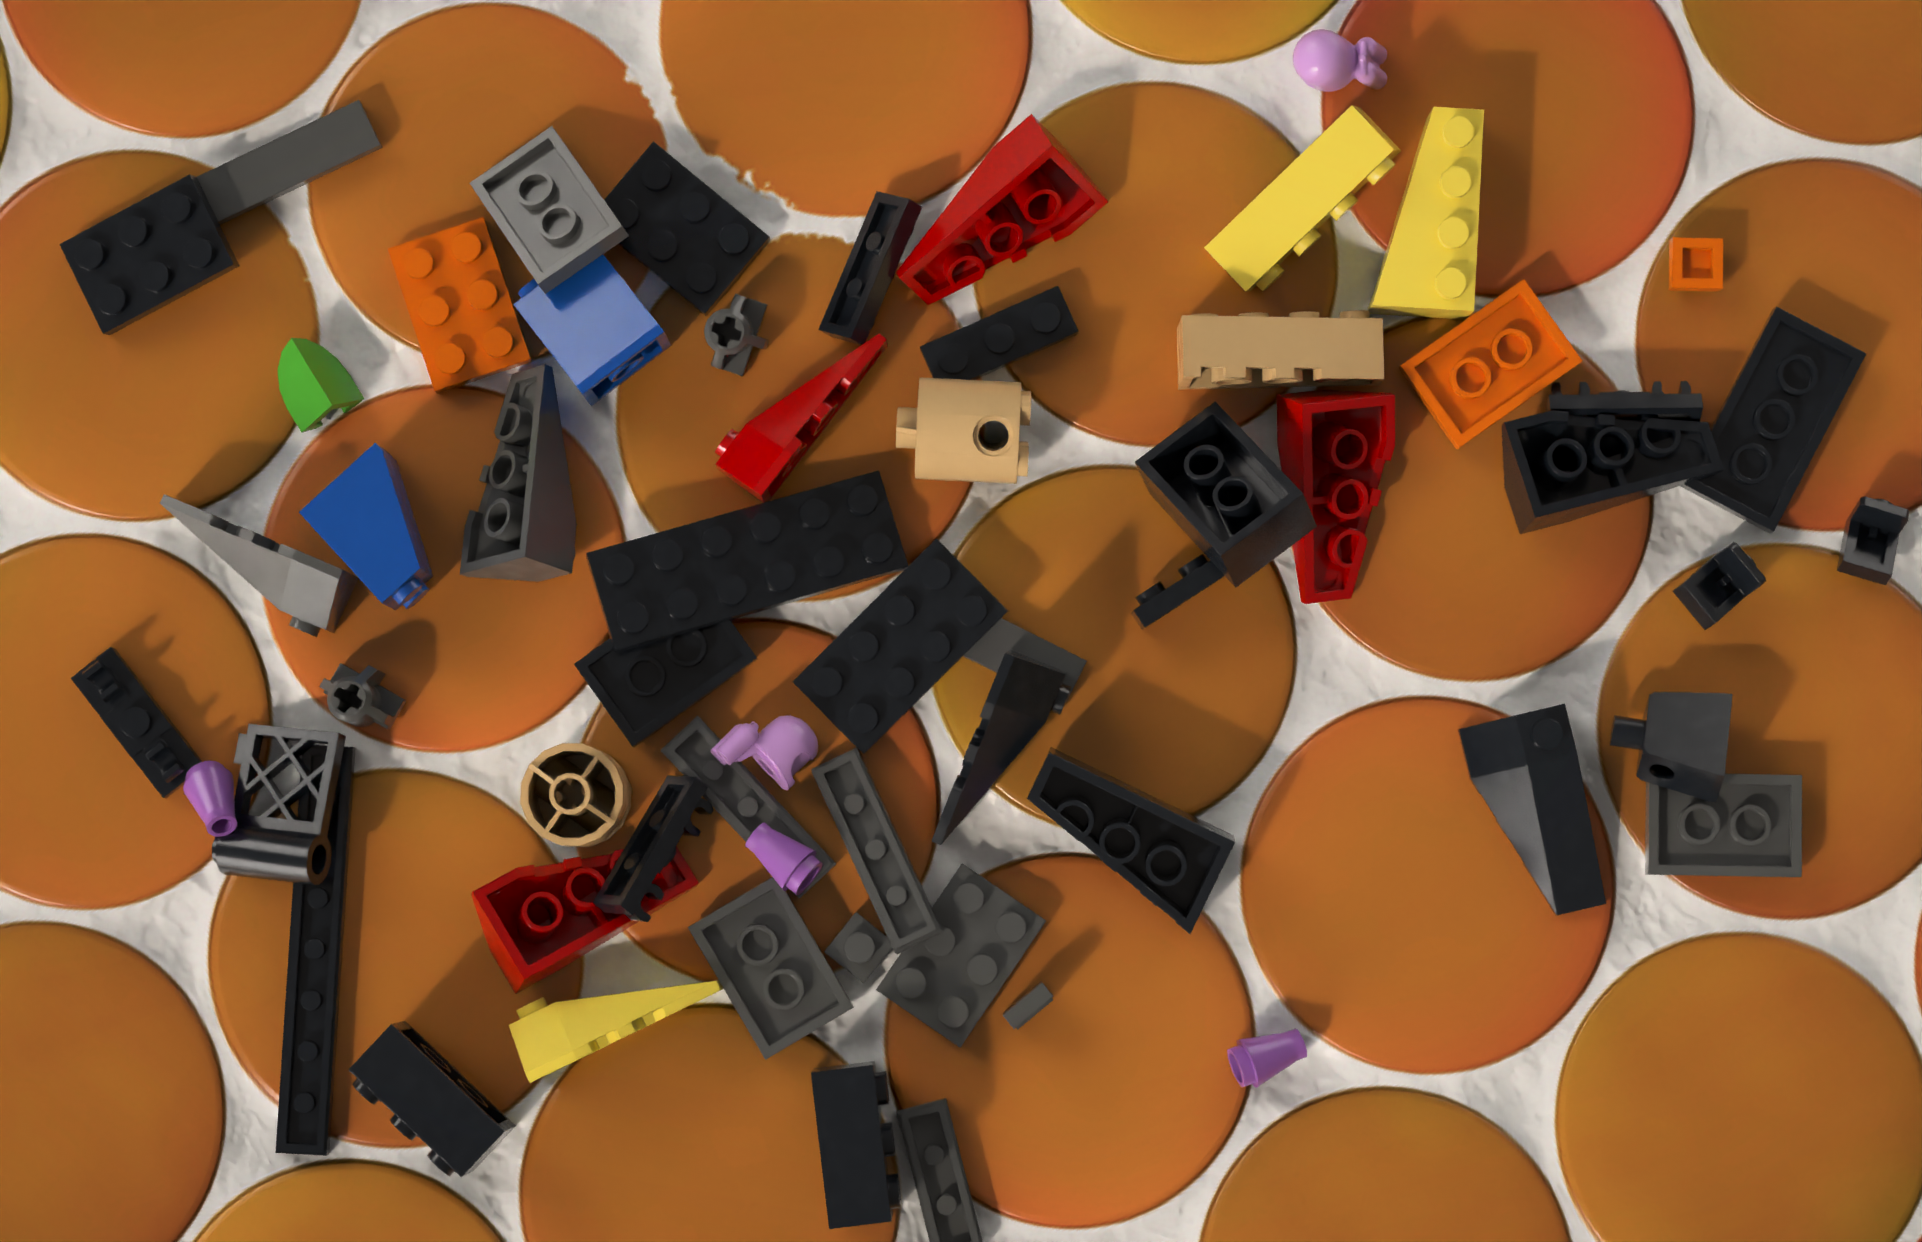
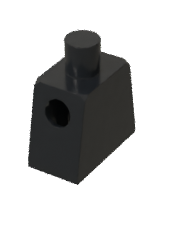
(1680, 741)

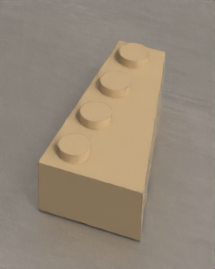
(1279, 350)

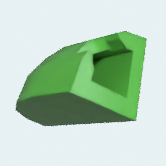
(314, 383)

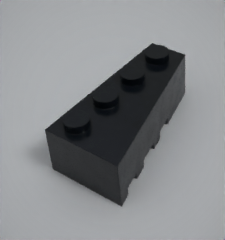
(1142, 838)

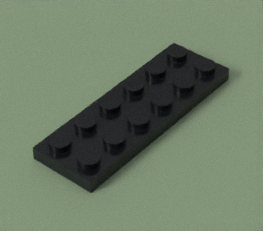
(746, 561)

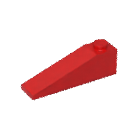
(1010, 203)
(780, 437)
(1335, 455)
(547, 915)

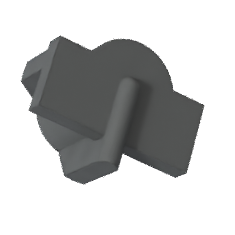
(735, 333)
(360, 698)

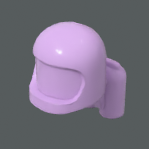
(1332, 62)
(778, 748)

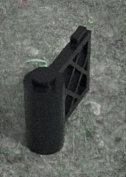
(277, 846)

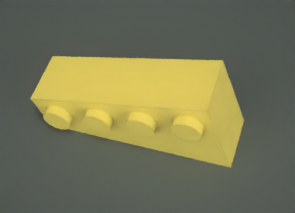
(1302, 199)
(1435, 231)

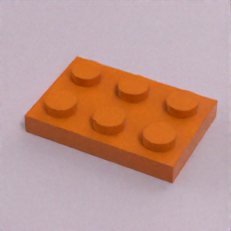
(460, 305)
(1490, 364)

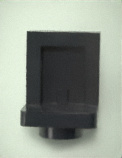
(1871, 539)
(1719, 585)

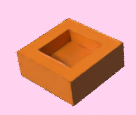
(1695, 264)

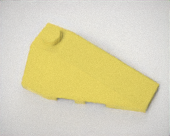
(572, 1029)

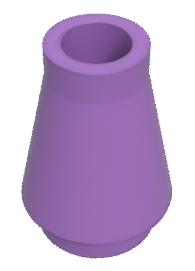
(211, 793)
(784, 858)
(1265, 1056)

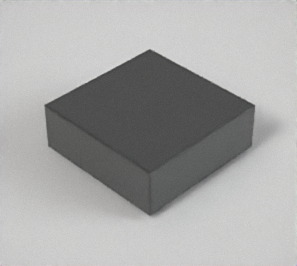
(1028, 1006)

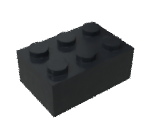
(1226, 494)
(430, 1099)
(855, 1144)

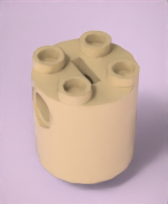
(948, 426)
(575, 795)

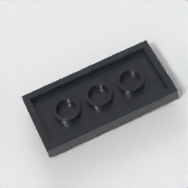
(1776, 417)
(900, 646)

